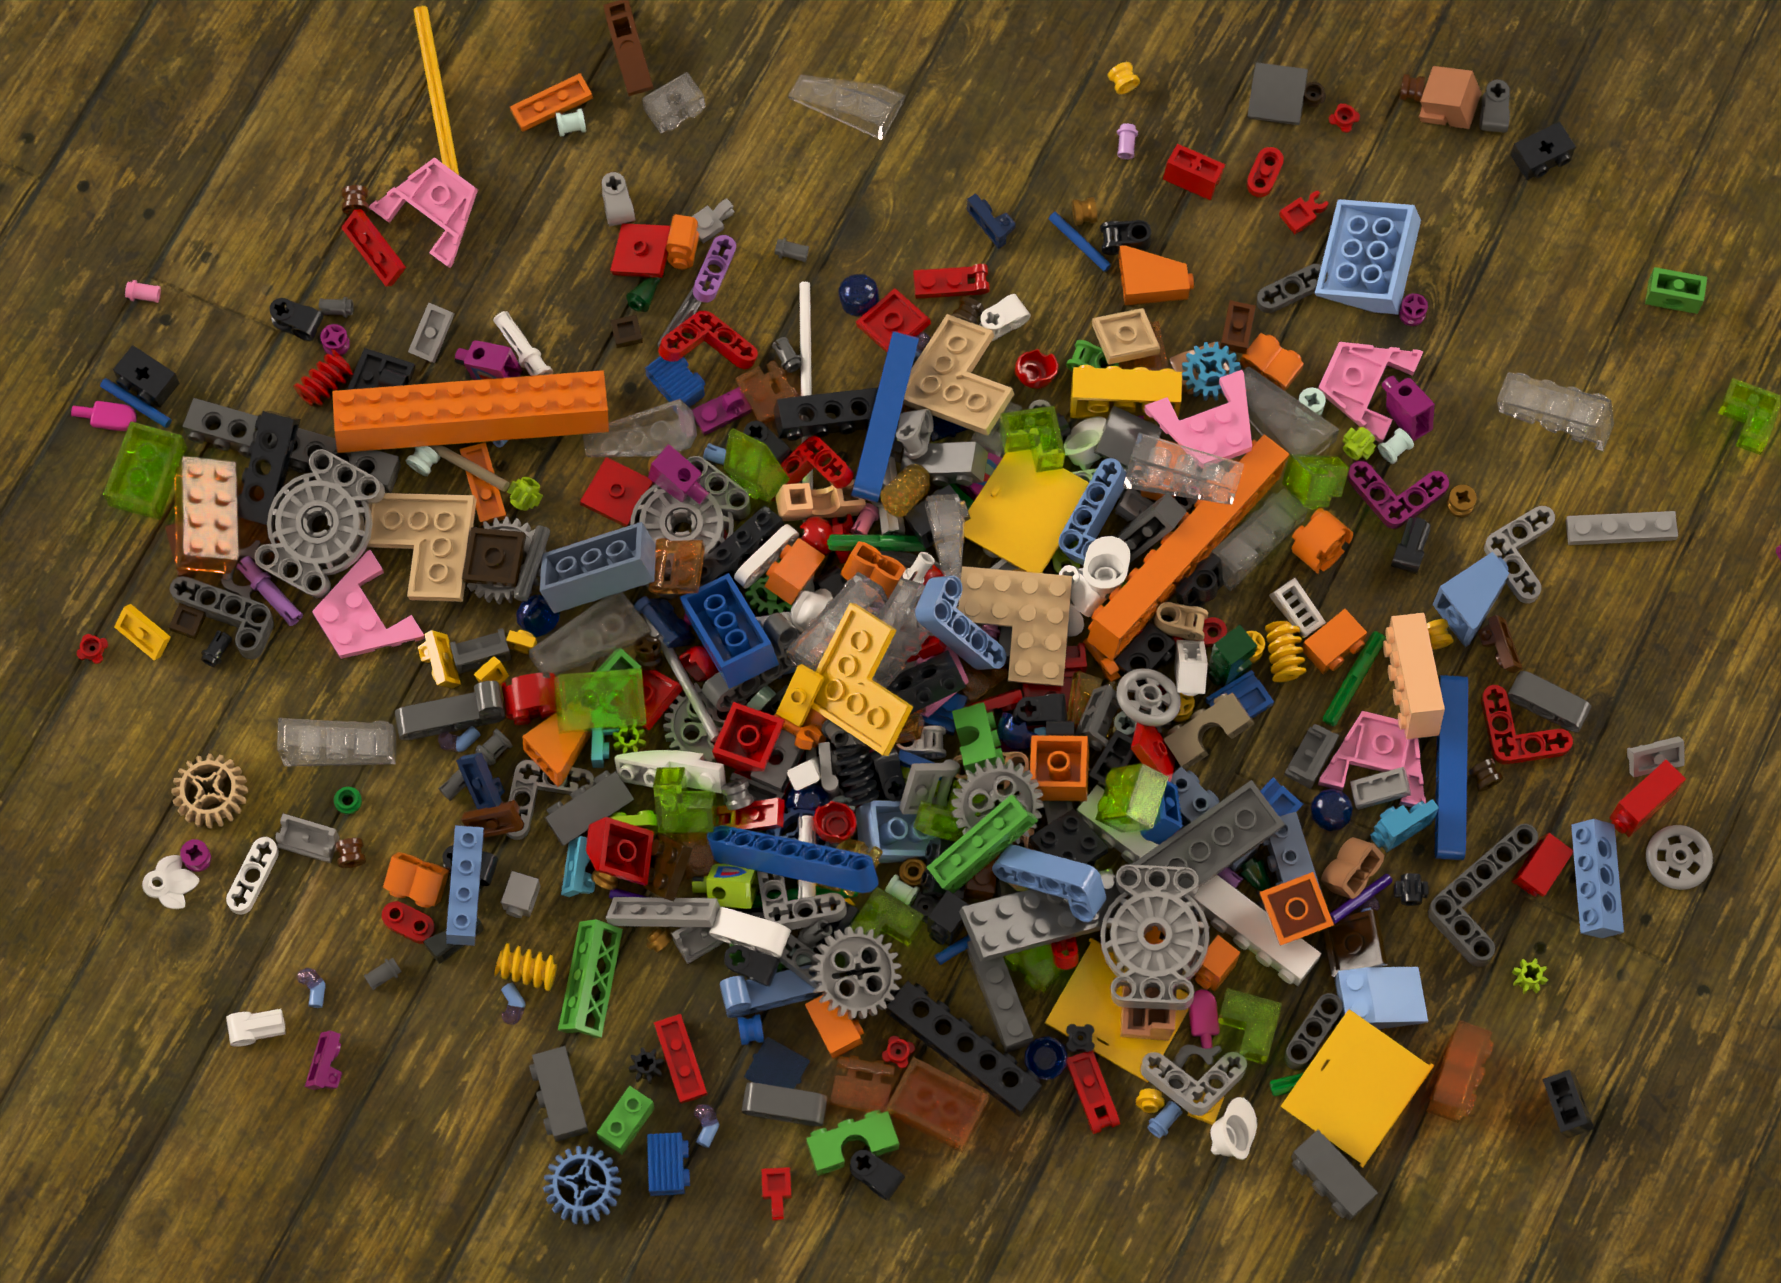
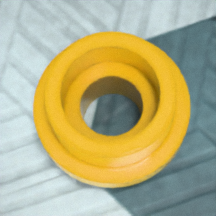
(1150, 1100)

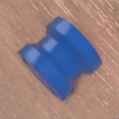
(750, 1029)

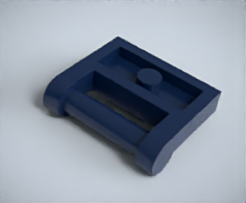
(666, 622)

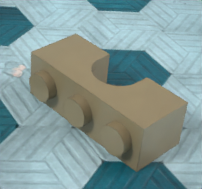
(1186, 740)

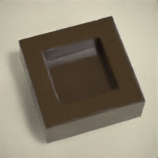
(626, 331)
(187, 621)

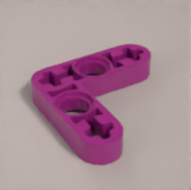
(1391, 501)

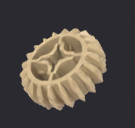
(203, 801)

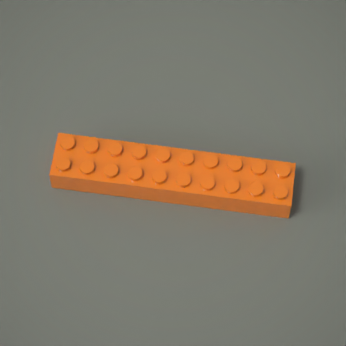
(470, 411)
(1182, 550)

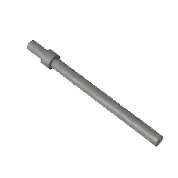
(687, 686)

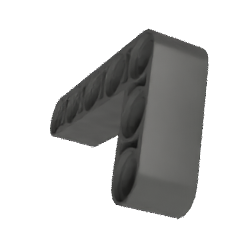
(1476, 887)

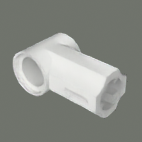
(246, 1027)

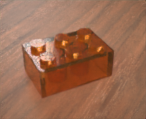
(1460, 1072)
(938, 1104)

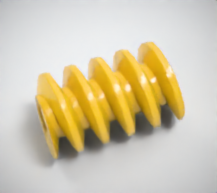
(1284, 651)
(526, 967)

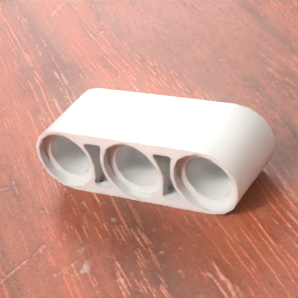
(750, 932)

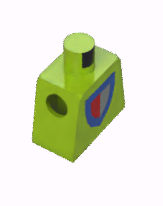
(729, 884)

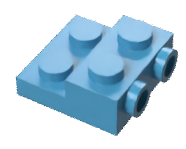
(1399, 824)

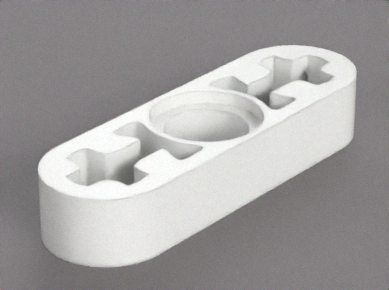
(765, 556)
(237, 891)

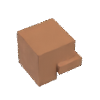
(1450, 97)
(1147, 1023)

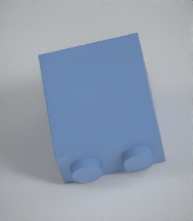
(1470, 596)

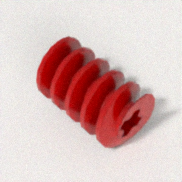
(323, 379)

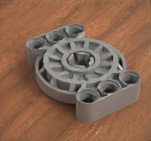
(298, 509)
(662, 512)
(1161, 963)

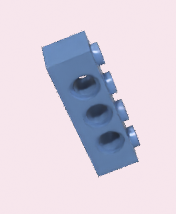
(1597, 878)
(464, 885)

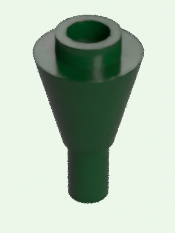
(641, 297)
(1256, 874)

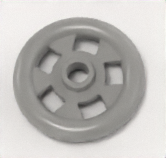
(1151, 691)
(1660, 868)

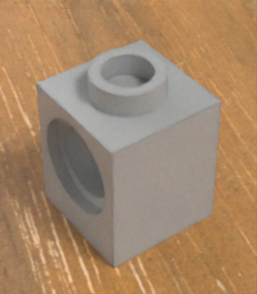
(520, 895)

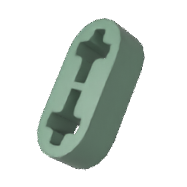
(762, 698)

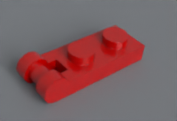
(950, 282)
(755, 817)
(1092, 1091)

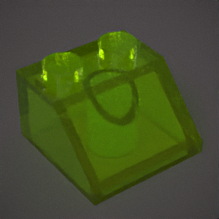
(753, 466)

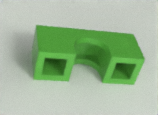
(976, 736)
(874, 1131)

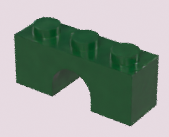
(1231, 657)

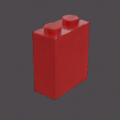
(1647, 798)

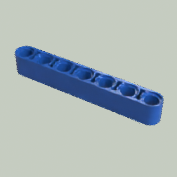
(885, 417)
(1452, 770)
(793, 859)

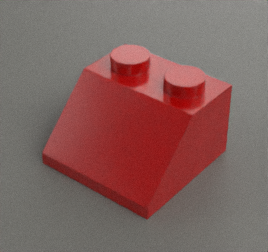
(747, 738)
(620, 849)

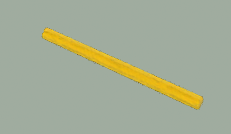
(435, 88)

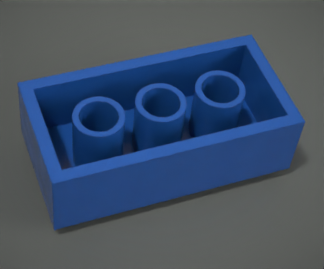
(729, 631)

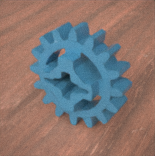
(1204, 360)

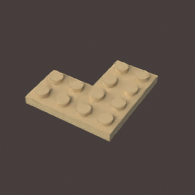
(944, 380)
(437, 532)
(1034, 608)

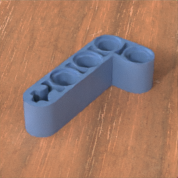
(1106, 480)
(939, 615)
(1054, 876)
(750, 997)

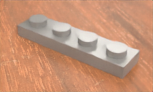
(1621, 528)
(662, 912)

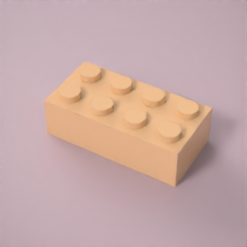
(1414, 676)

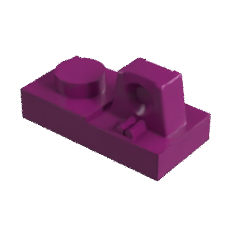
(721, 411)
(321, 1073)

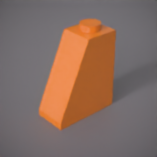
(1152, 277)
(554, 751)

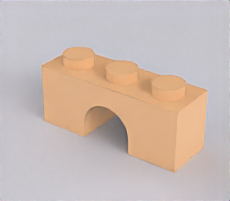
(801, 502)

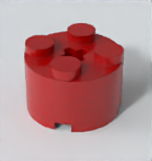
(529, 698)

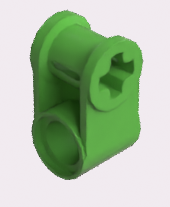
(1087, 354)

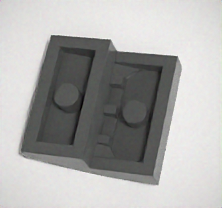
(1277, 93)
(1121, 434)

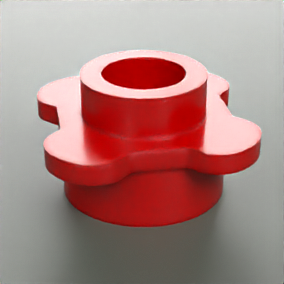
(1344, 111)
(92, 641)
(898, 1044)

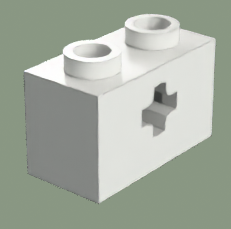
(1190, 667)

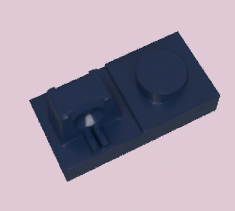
(995, 228)
(481, 785)

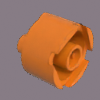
(1321, 540)

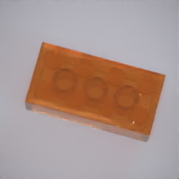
(206, 515)

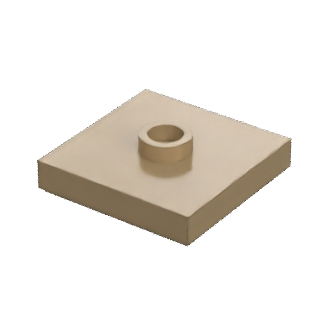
(1126, 336)

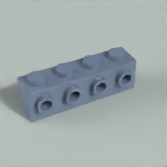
(1196, 801)
(1289, 851)

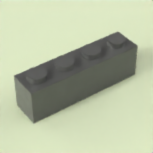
(1001, 1001)

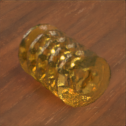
(905, 490)

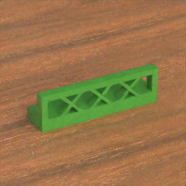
(981, 844)
(585, 975)

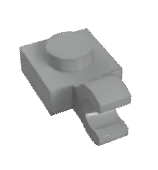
(711, 221)

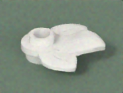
(174, 882)

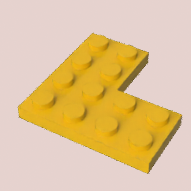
(848, 691)

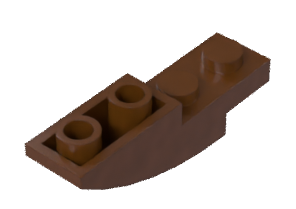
(628, 47)

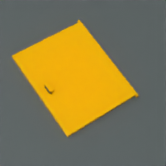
(1024, 512)
(1089, 1001)
(1356, 1087)

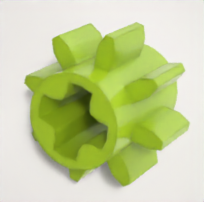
(1359, 443)
(525, 493)
(633, 745)
(1529, 983)

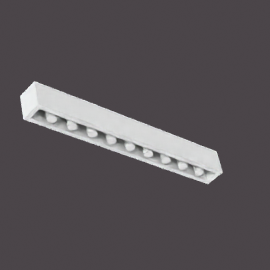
(1221, 904)

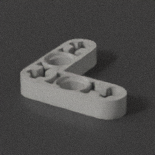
(1512, 544)
(531, 786)
(782, 906)
(1192, 1089)

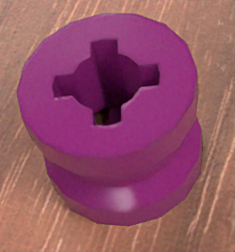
(1415, 303)
(334, 334)
(198, 861)

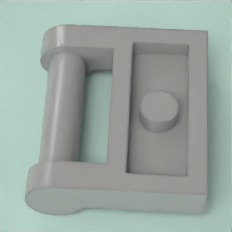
(829, 770)
(923, 783)

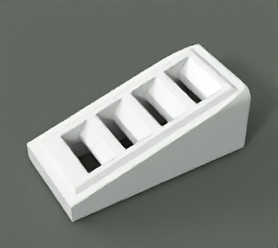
(1284, 606)
(805, 773)

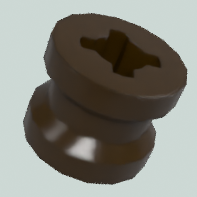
(968, 309)
(648, 652)
(1486, 775)

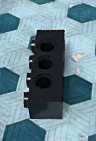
(815, 406)
(286, 430)
(740, 546)
(928, 682)

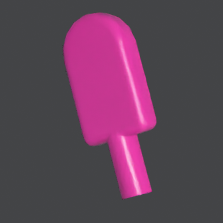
(107, 415)
(1204, 1017)

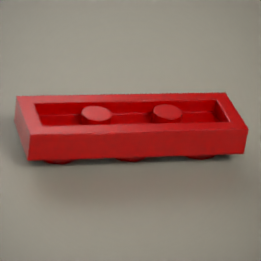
(373, 247)
(680, 1059)

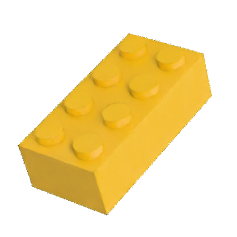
(1099, 389)

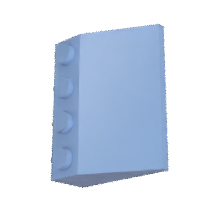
(1369, 255)

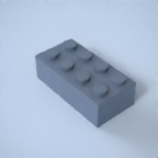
(598, 567)

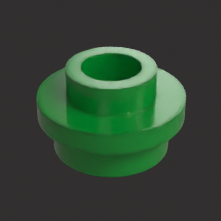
(344, 793)

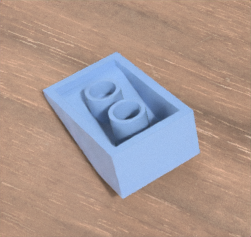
(887, 828)
(1383, 995)

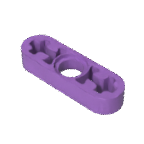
(715, 278)

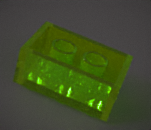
(144, 470)
(600, 700)

